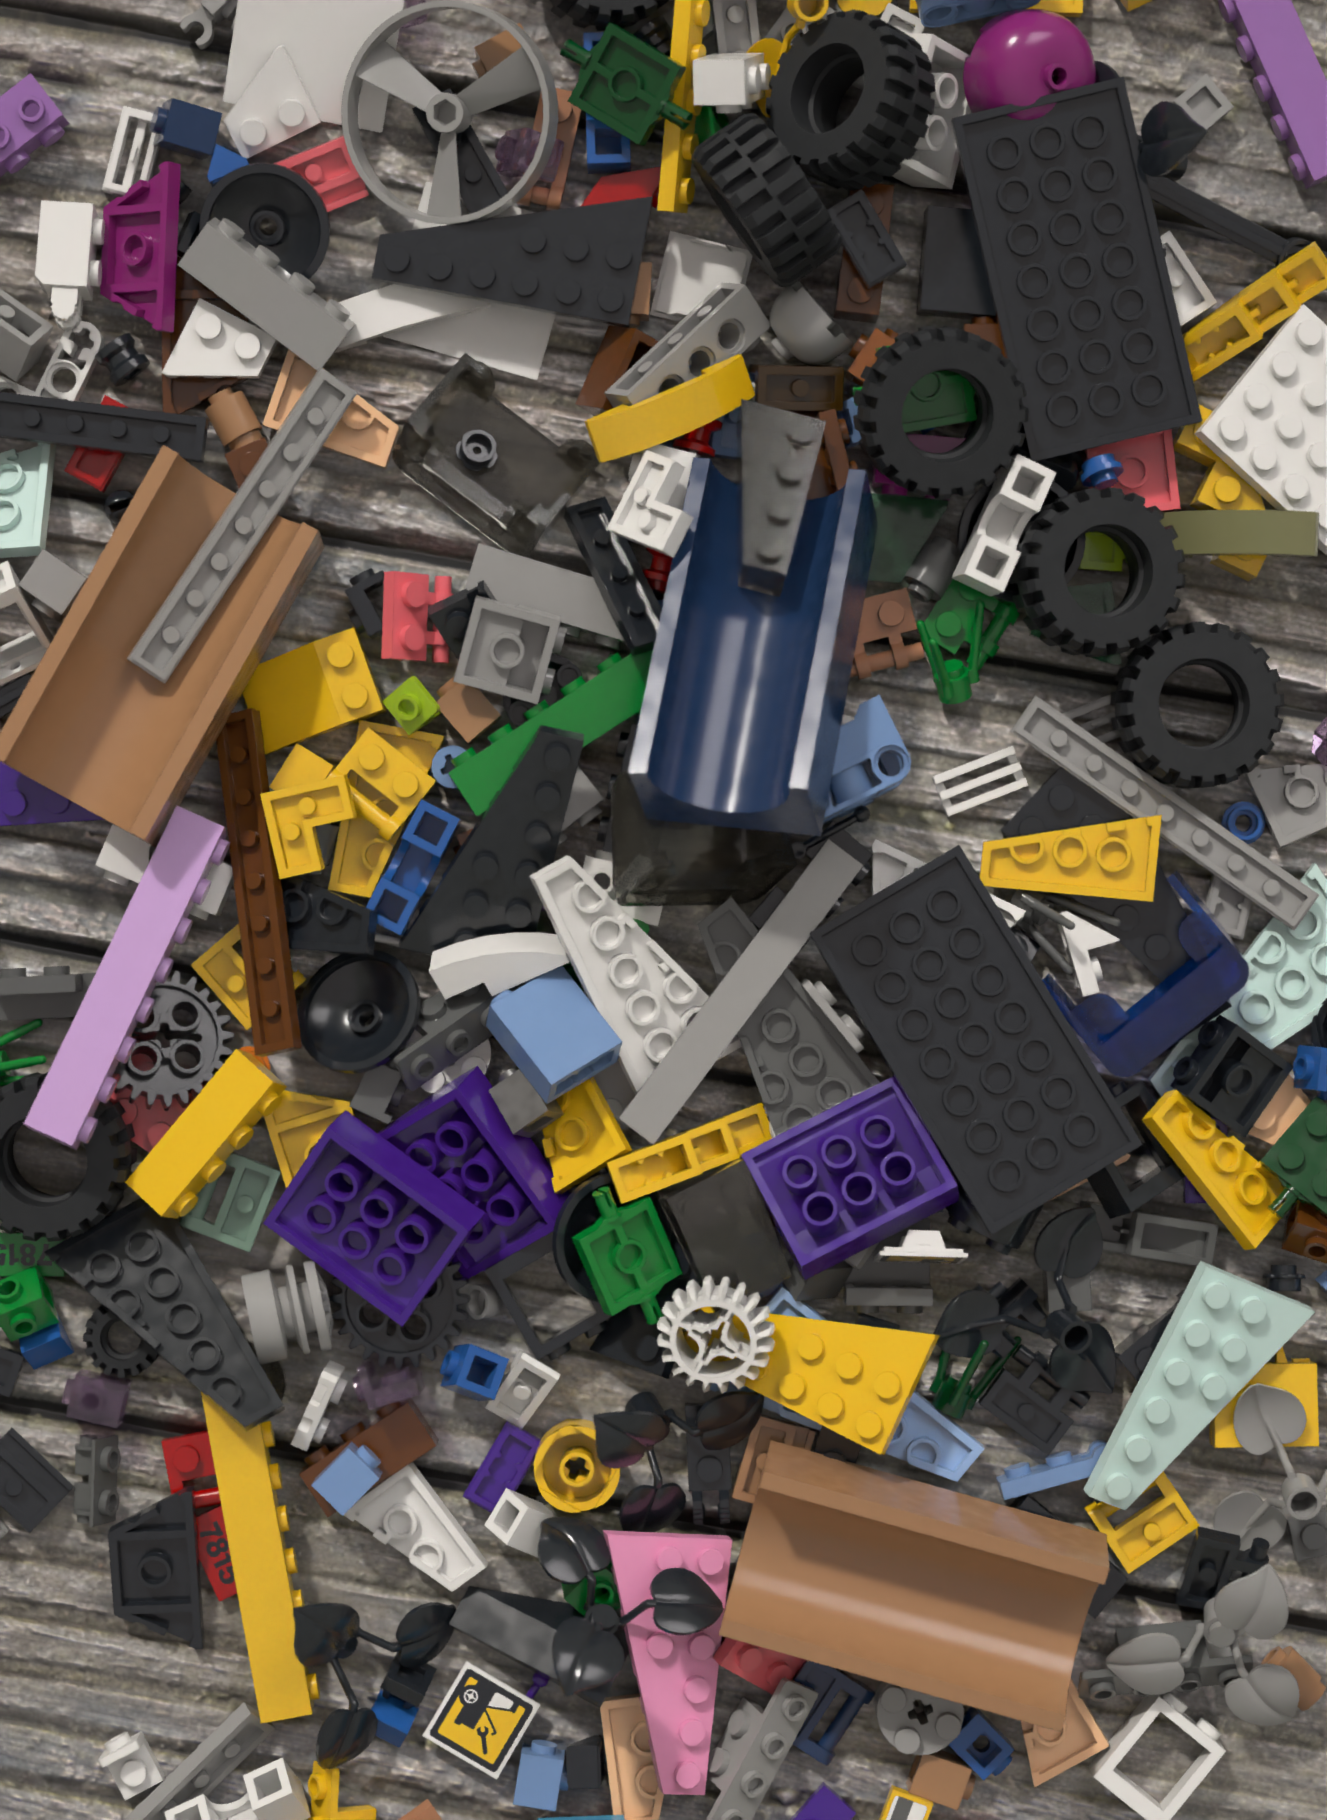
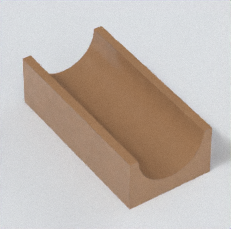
(104, 725)
(914, 1585)

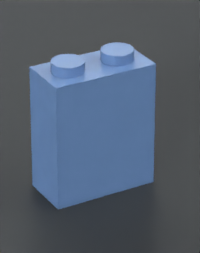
(553, 1033)

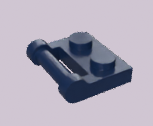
(827, 1683)

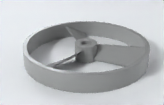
(449, 113)

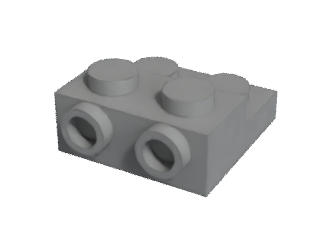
(509, 649)

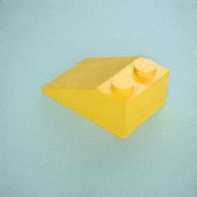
(313, 690)

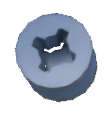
(439, 762)

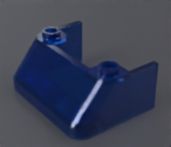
(1137, 1036)

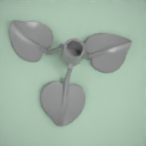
(1265, 1420)
(1247, 1605)

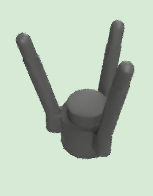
(1040, 907)

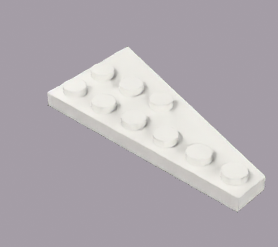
(620, 969)

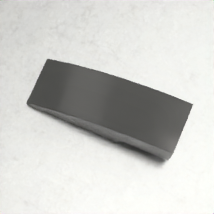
(1157, 1236)

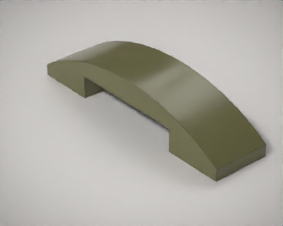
(1245, 532)

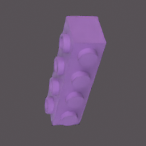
(26, 123)

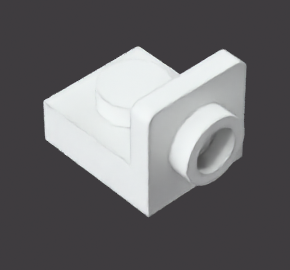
(131, 1764)

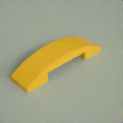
(671, 412)

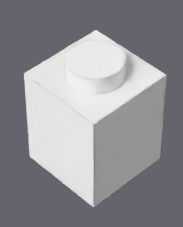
(518, 1521)

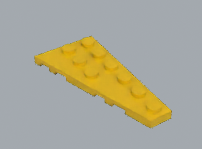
(840, 1373)

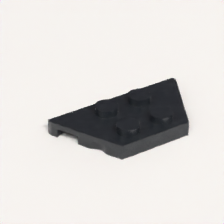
(159, 1568)

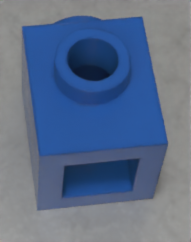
(473, 1372)

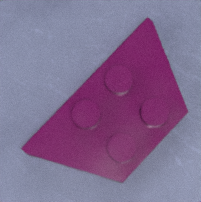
(142, 248)

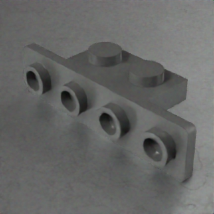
(42, 996)
(448, 1031)
(1199, 1670)

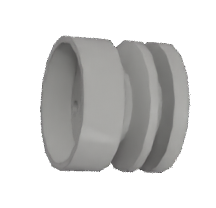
(287, 1312)

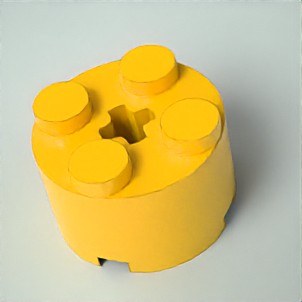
(552, 1470)

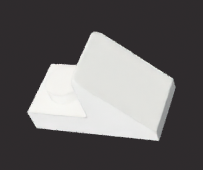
(1076, 946)
(523, 1389)

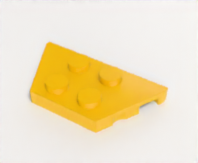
(299, 1125)

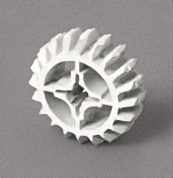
(731, 1342)

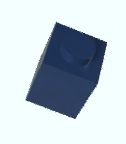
(185, 128)

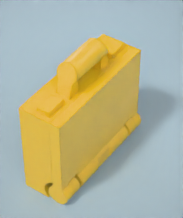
(1296, 1377)

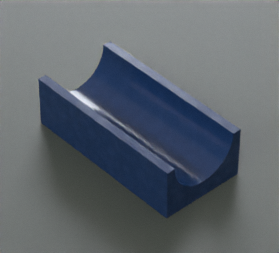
(749, 682)

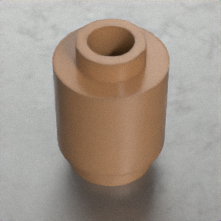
(233, 419)
(1307, 1677)

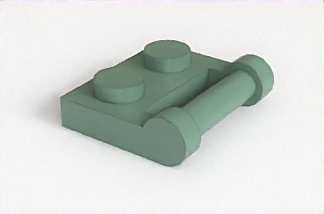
(242, 1206)

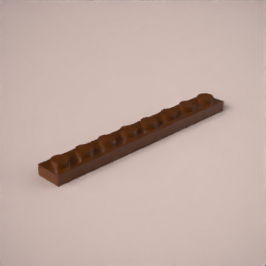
(257, 887)

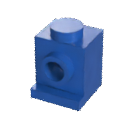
(987, 1760)

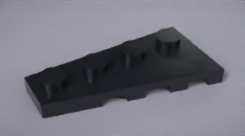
(629, 1335)

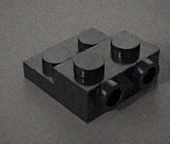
(1230, 1074)

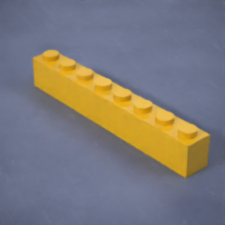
(261, 1563)

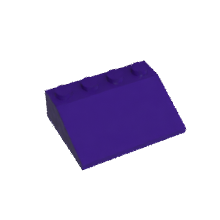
(472, 1150)
(851, 1177)
(373, 1217)

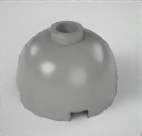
(805, 328)

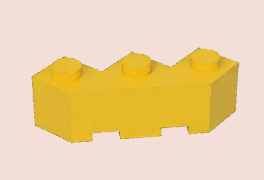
(1220, 490)

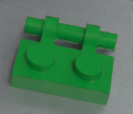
(954, 616)

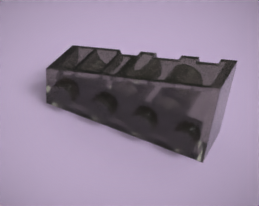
(774, 477)

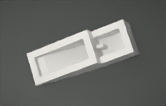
(496, 961)

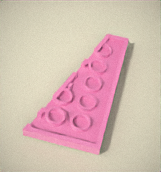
(672, 1670)

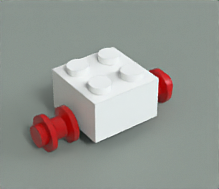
(684, 449)

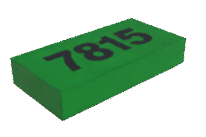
(22, 1254)

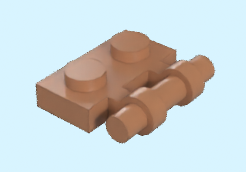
(886, 617)

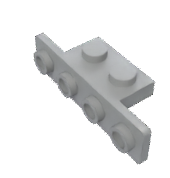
(755, 1749)

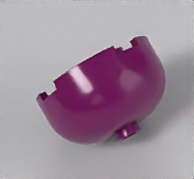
(1025, 58)

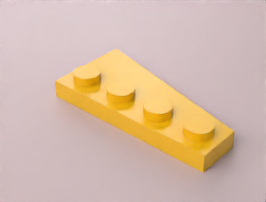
(1088, 860)
(1217, 1167)

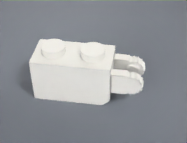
(68, 257)

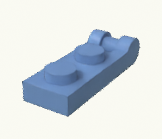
(1059, 1470)

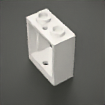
(30, 648)
(1104, 1765)

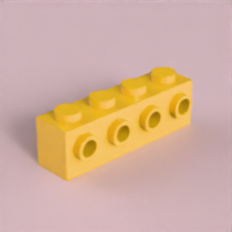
(206, 1135)

